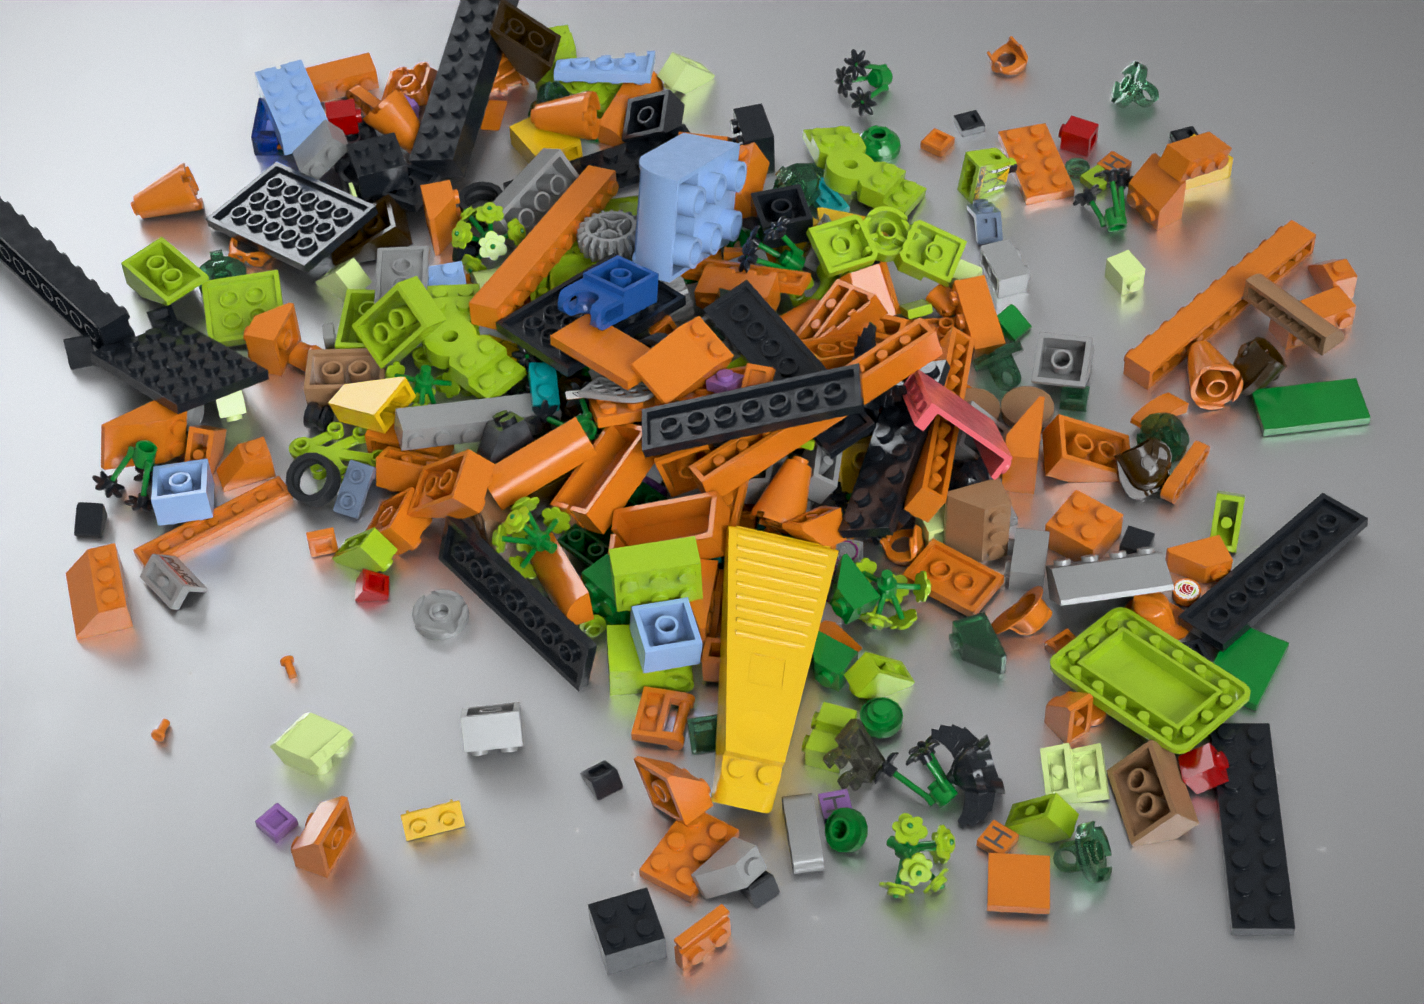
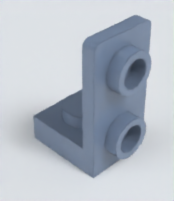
(987, 221)
(354, 489)

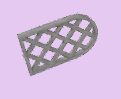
(590, 392)

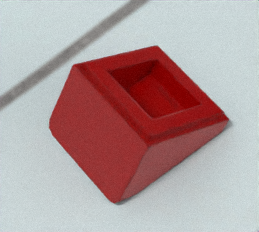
(371, 586)

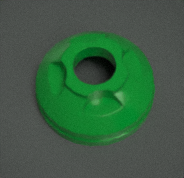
(881, 149)

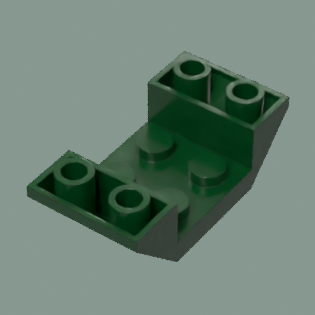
(592, 546)

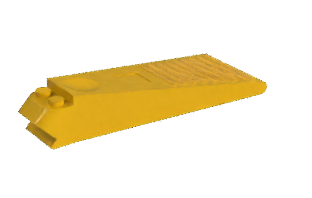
(768, 636)

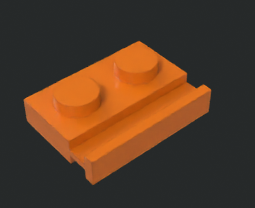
(702, 937)

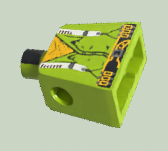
(984, 173)

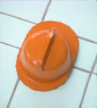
(1159, 612)
(1025, 615)

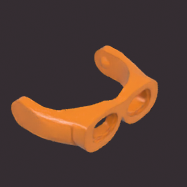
(233, 252)

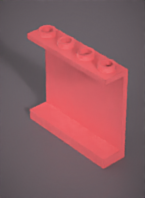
(928, 398)

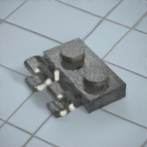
(860, 751)

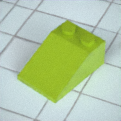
(162, 273)

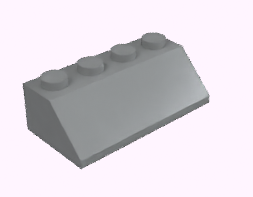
(535, 191)
(1108, 577)

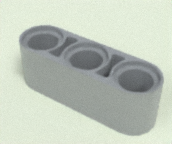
(802, 833)

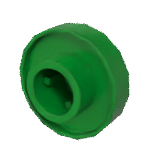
(881, 717)
(846, 830)

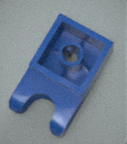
(610, 292)

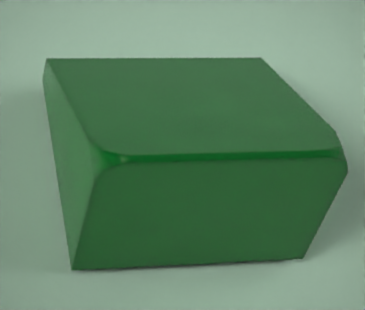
(1013, 323)

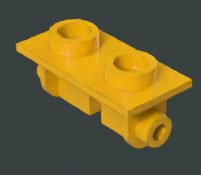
(432, 820)

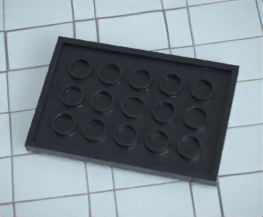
(292, 216)
(537, 320)
(179, 366)

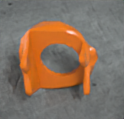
(1013, 48)
(916, 546)

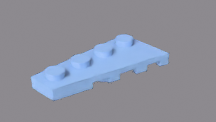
(606, 69)

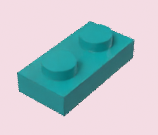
(830, 199)
(543, 384)

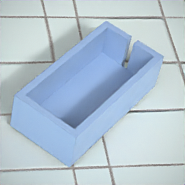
(290, 103)

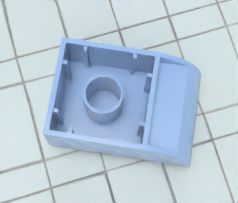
(687, 203)

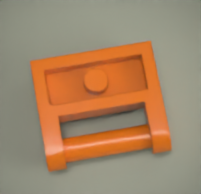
(653, 715)

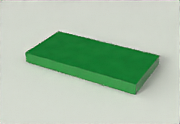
(1310, 407)

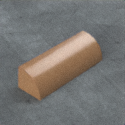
(1291, 314)

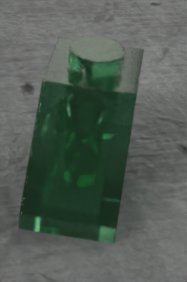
(978, 643)

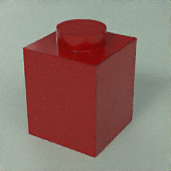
(344, 115)
(1078, 136)
(1203, 768)

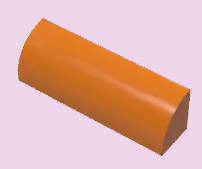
(614, 117)
(540, 463)
(563, 584)

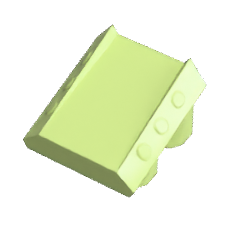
(311, 744)

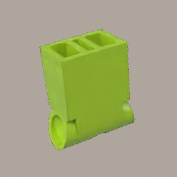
(626, 671)

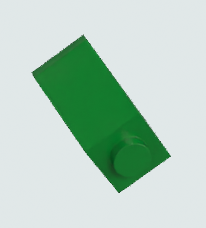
(851, 591)
(831, 661)

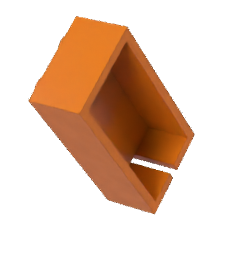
(605, 479)
(693, 515)

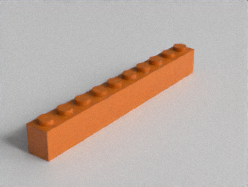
(542, 247)
(1216, 305)
(881, 369)
(933, 472)

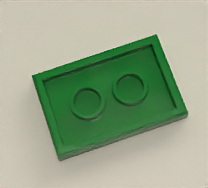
(1253, 661)

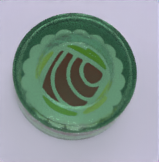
(1076, 167)

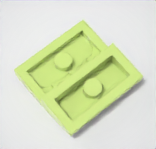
(1075, 773)

